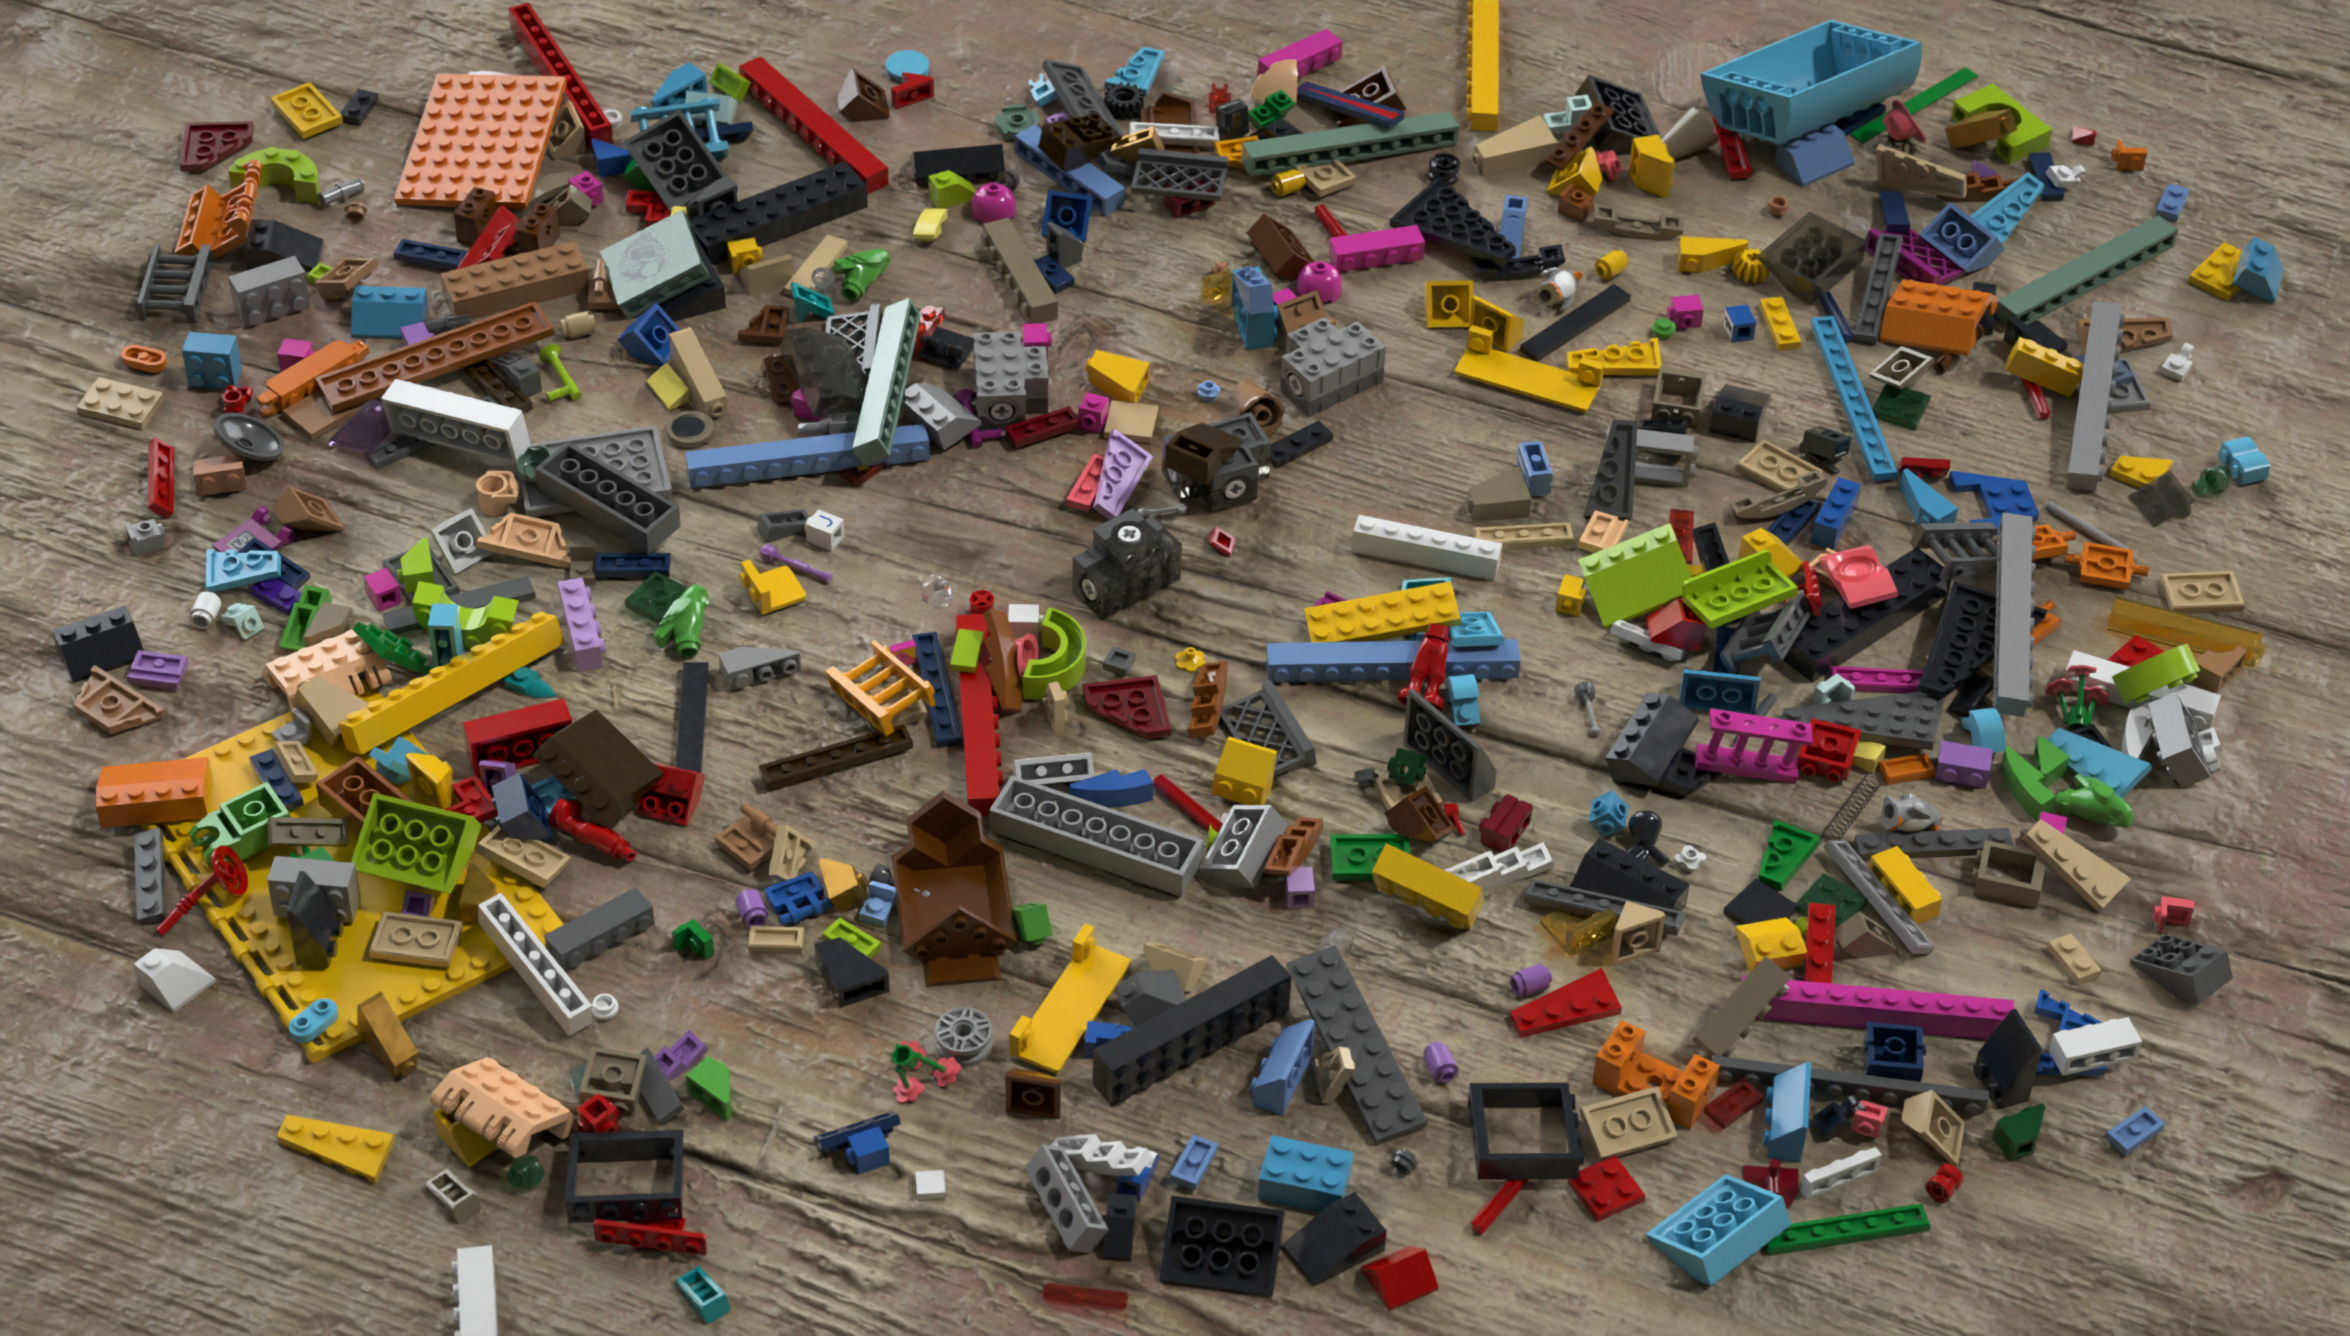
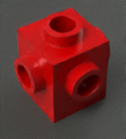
(597, 1116)

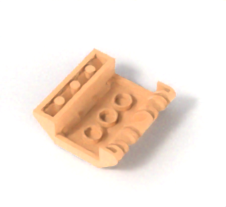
(332, 660)
(501, 1098)

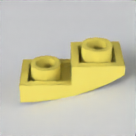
(929, 224)

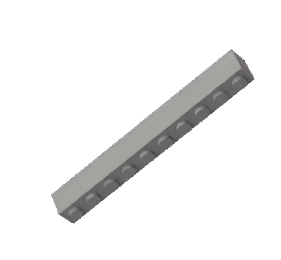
(2094, 396)
(2013, 615)

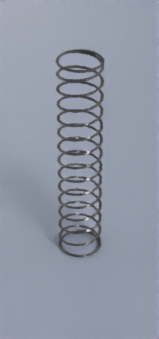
(1850, 810)

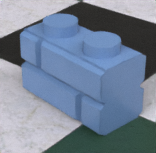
(1535, 467)

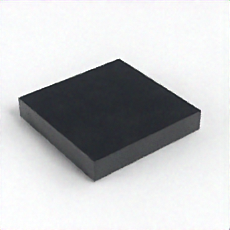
(1759, 904)

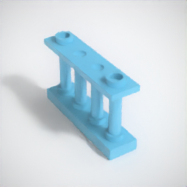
(706, 105)

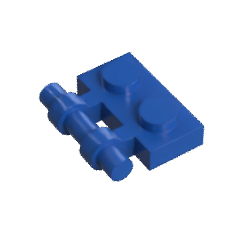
(796, 892)

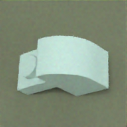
(1563, 121)

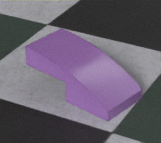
(681, 1055)

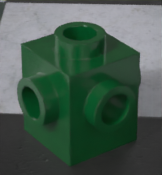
(1398, 764)

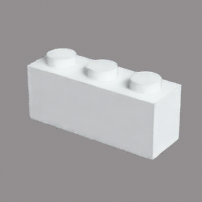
(1054, 768)
(2095, 1046)

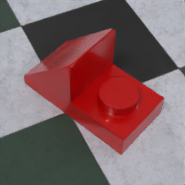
(912, 90)

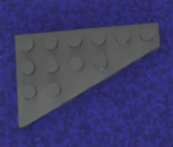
(1890, 720)

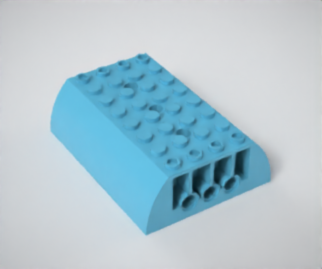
(1809, 80)

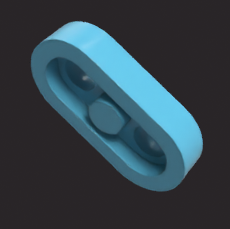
(315, 1019)

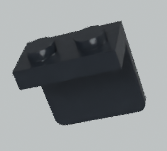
(2034, 331)

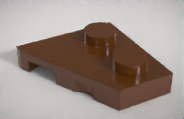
(766, 326)

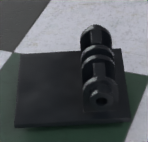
(946, 347)

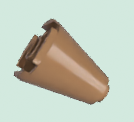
(1262, 404)

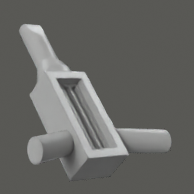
(833, 424)

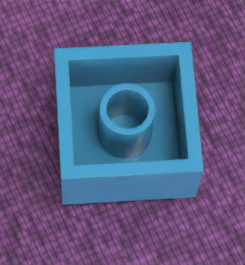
(211, 360)

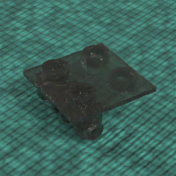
(2162, 499)

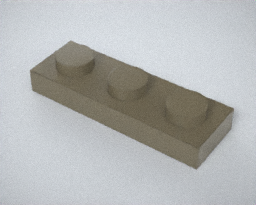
(307, 832)

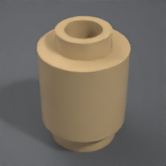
(577, 325)

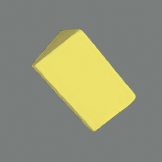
(669, 387)

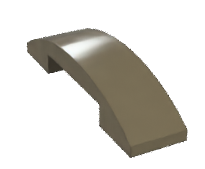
(543, 189)
(1638, 227)
(1808, 486)

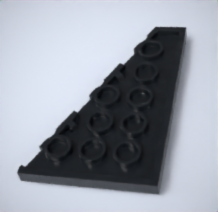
(1450, 221)
(1963, 639)

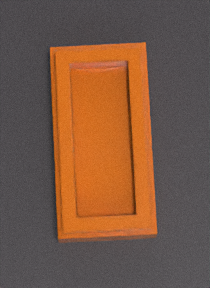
(1906, 769)

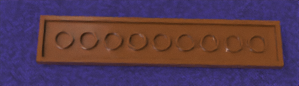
(435, 356)

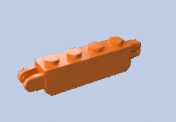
(299, 380)

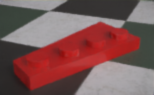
(1573, 1004)

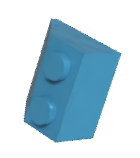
(2259, 270)

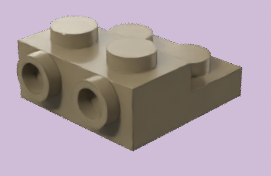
(615, 1076)

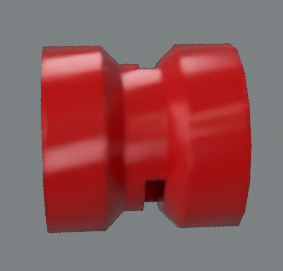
(1944, 1183)

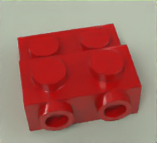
(1830, 752)

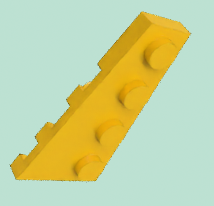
(1625, 360)
(347, 1146)

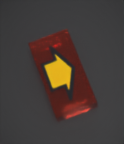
(860, 474)

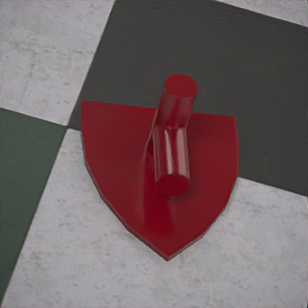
(1774, 1179)

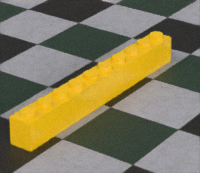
(1482, 64)
(450, 683)

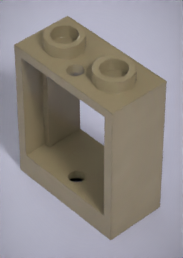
(1670, 381)
(2006, 889)

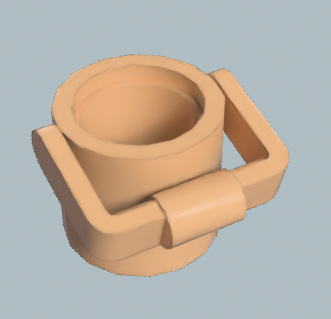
(494, 492)

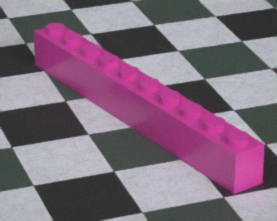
(1857, 1005)

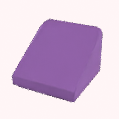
(1981, 169)
(418, 904)

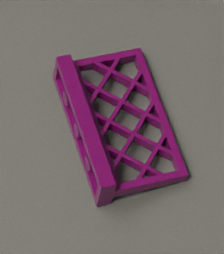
(1917, 266)

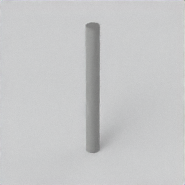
(2082, 525)

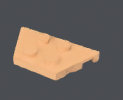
(527, 539)

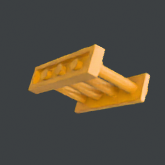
(870, 706)

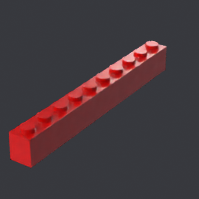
(552, 62)
(812, 123)
(979, 725)

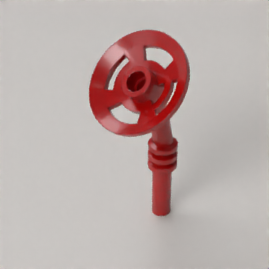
(222, 874)

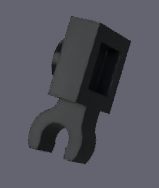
(1835, 1117)

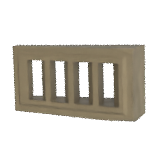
(455, 1197)

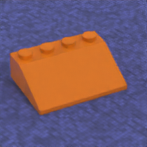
(153, 792)

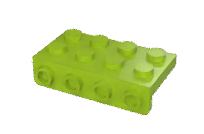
(1737, 589)

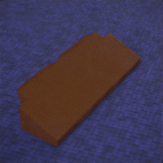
(1171, 110)

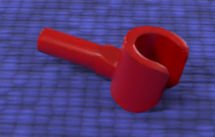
(1452, 812)

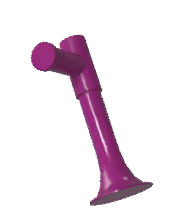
(966, 398)

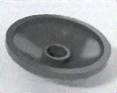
(248, 437)

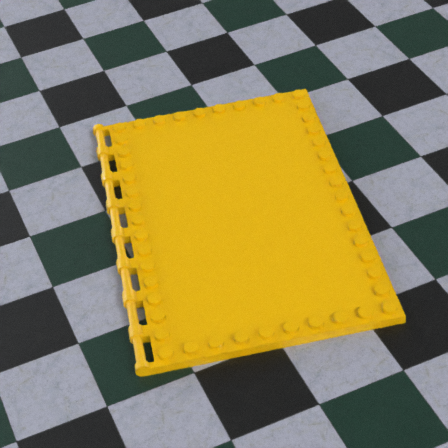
(352, 972)

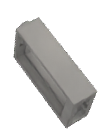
(1669, 444)

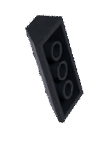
(963, 161)
(1651, 740)
(1622, 875)

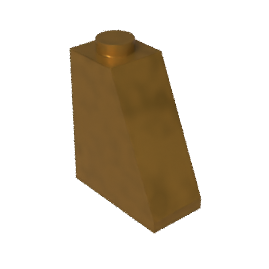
(1981, 128)
(386, 1036)

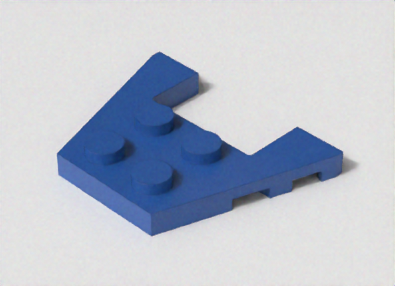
(1997, 494)
(2069, 1020)

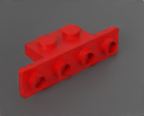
(493, 239)
(1811, 588)
(654, 1234)

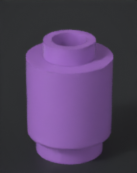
(751, 908)
(1530, 980)
(1440, 1062)

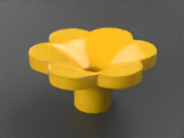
(1189, 660)

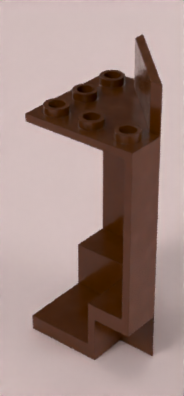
(969, 906)

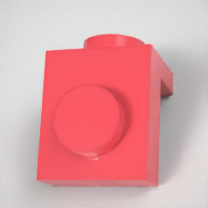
(1610, 163)
(2173, 911)
(1871, 1121)

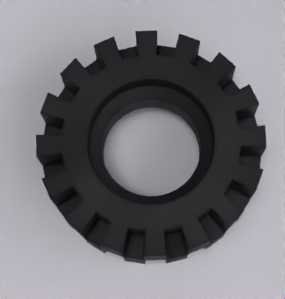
(1124, 100)

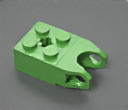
(240, 823)

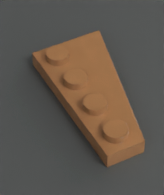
(2136, 332)

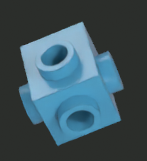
(1608, 813)

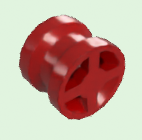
(981, 601)

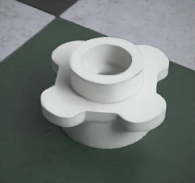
(1690, 859)

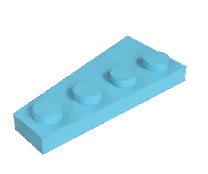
(2100, 762)

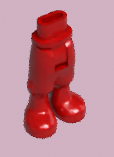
(1429, 665)
(566, 817)

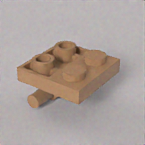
(600, 289)
(1301, 312)
(749, 838)

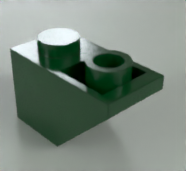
(2019, 1133)

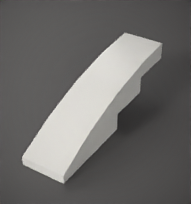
(1505, 867)
(1099, 1157)

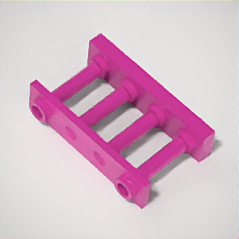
(1748, 763)

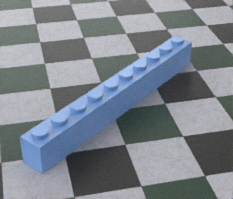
(796, 457)
(1383, 661)

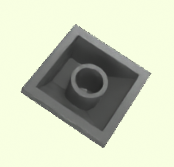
(1149, 994)

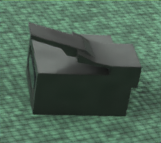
(1232, 120)
(1824, 444)

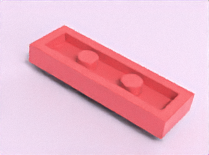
(1084, 491)

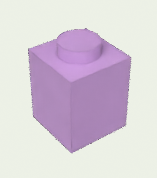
(1300, 889)

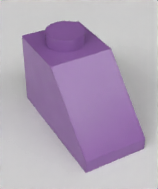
(495, 772)

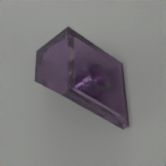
(363, 429)

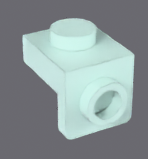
(244, 618)
(1833, 689)

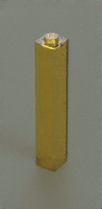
(2178, 628)

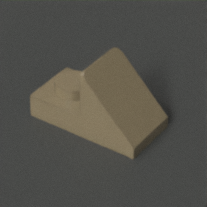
(583, 563)

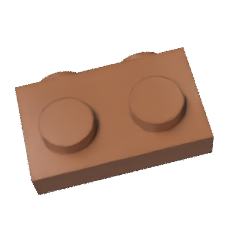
(219, 475)

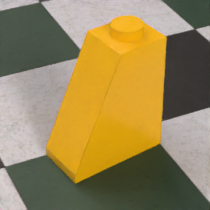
(1118, 375)

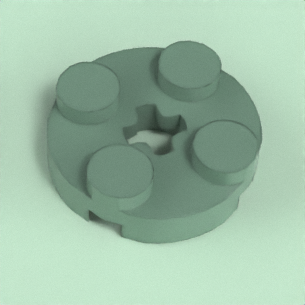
(1006, 124)

